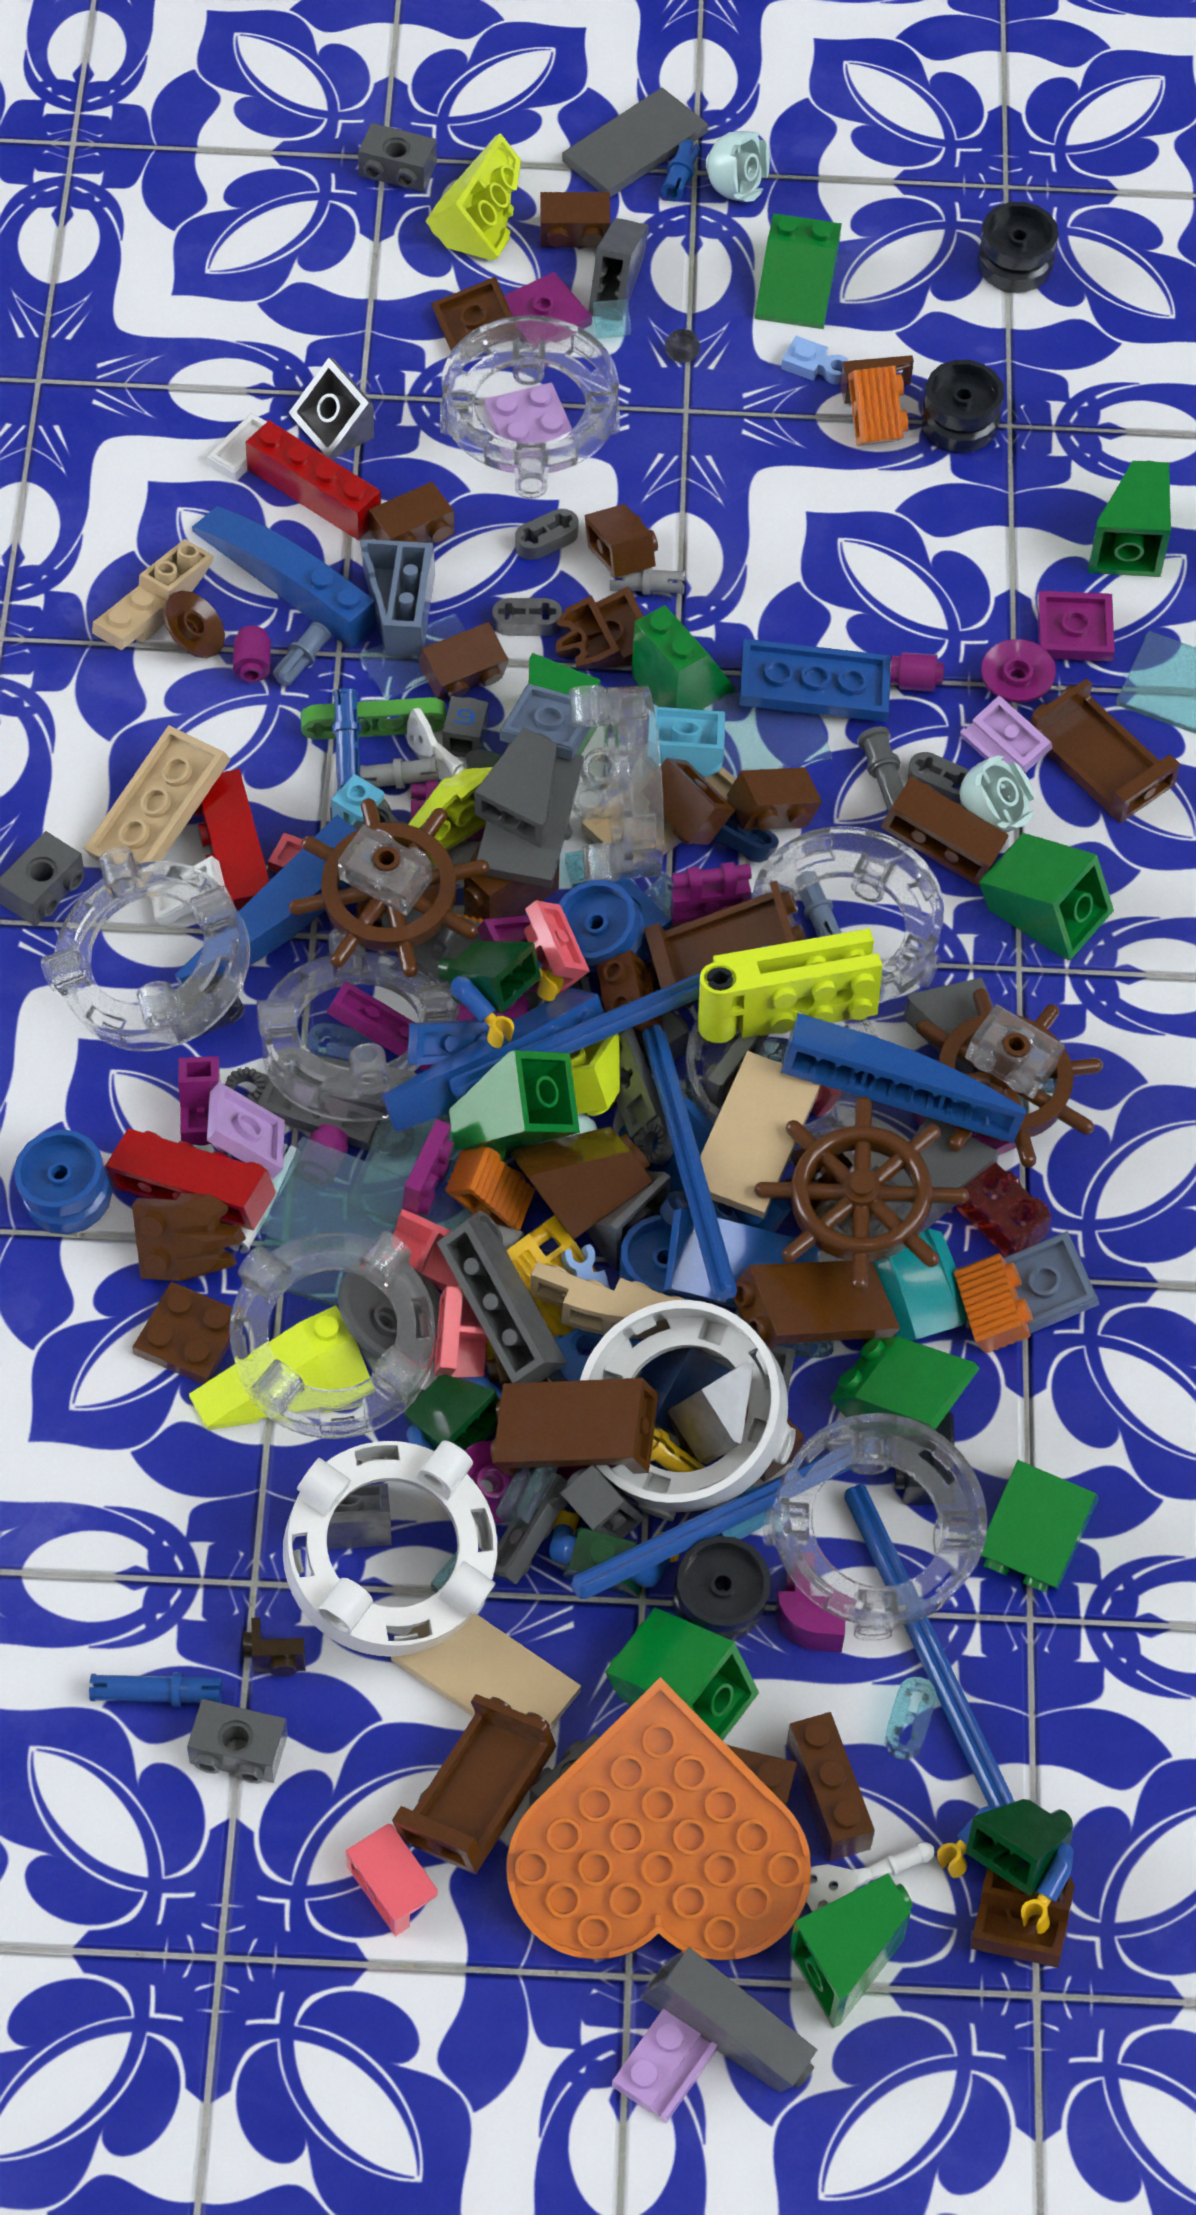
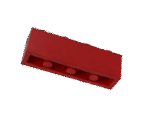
(311, 479)
(232, 837)
(165, 1169)

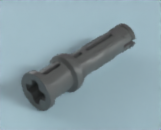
(882, 762)

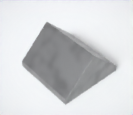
(334, 411)
(612, 1229)
(716, 1415)
(361, 1519)

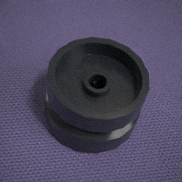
(1017, 246)
(962, 405)
(724, 1565)

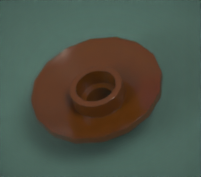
(193, 624)

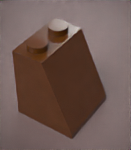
(500, 898)
(584, 1175)

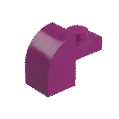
(196, 1080)
(807, 1622)

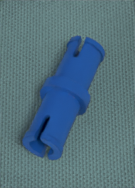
(680, 170)

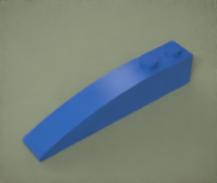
(291, 574)
(268, 913)
(897, 1078)
(429, 1092)

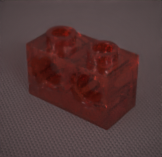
(997, 1216)

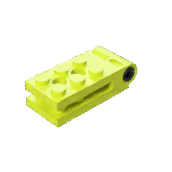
(769, 985)

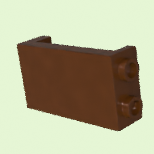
(1102, 753)
(742, 927)
(813, 1303)
(575, 1424)
(478, 1785)

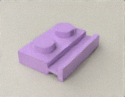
(1006, 733)
(664, 2065)

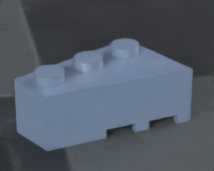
(401, 584)

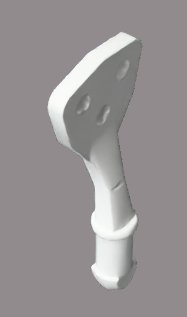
(422, 740)
(850, 1880)

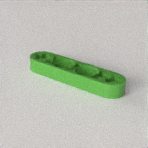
(318, 718)

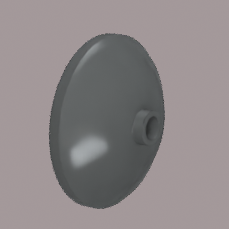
(371, 1315)

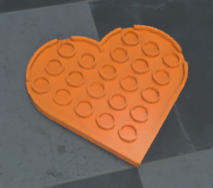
(659, 1838)

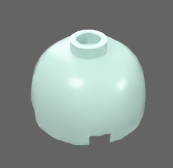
(738, 164)
(998, 793)

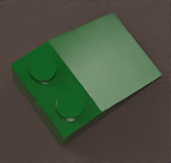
(798, 271)
(903, 1381)

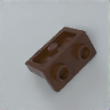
(625, 980)

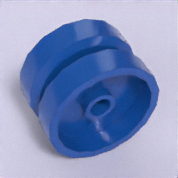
(604, 922)
(63, 1181)
(646, 1254)

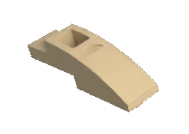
(141, 610)
(590, 1303)

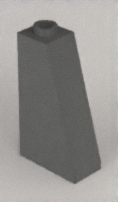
(949, 1167)
(731, 2019)

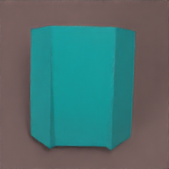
(922, 1296)

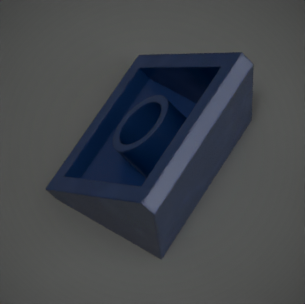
(677, 1377)

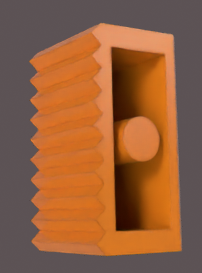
(877, 405)
(490, 1186)
(993, 1303)

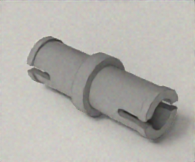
(651, 581)
(400, 772)

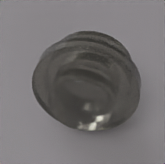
(682, 345)

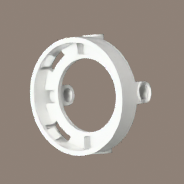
(725, 1337)
(345, 1608)

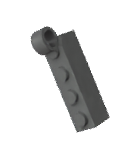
(501, 1300)

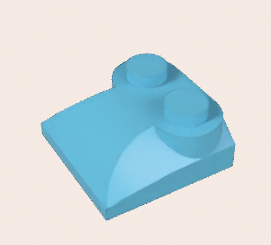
(692, 737)

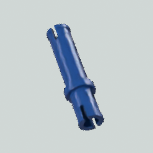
(346, 735)
(155, 1688)

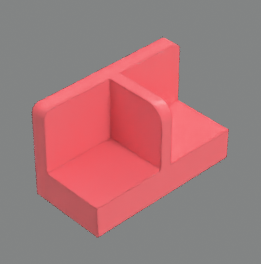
(555, 942)
(422, 1238)
(459, 1338)
(390, 1877)

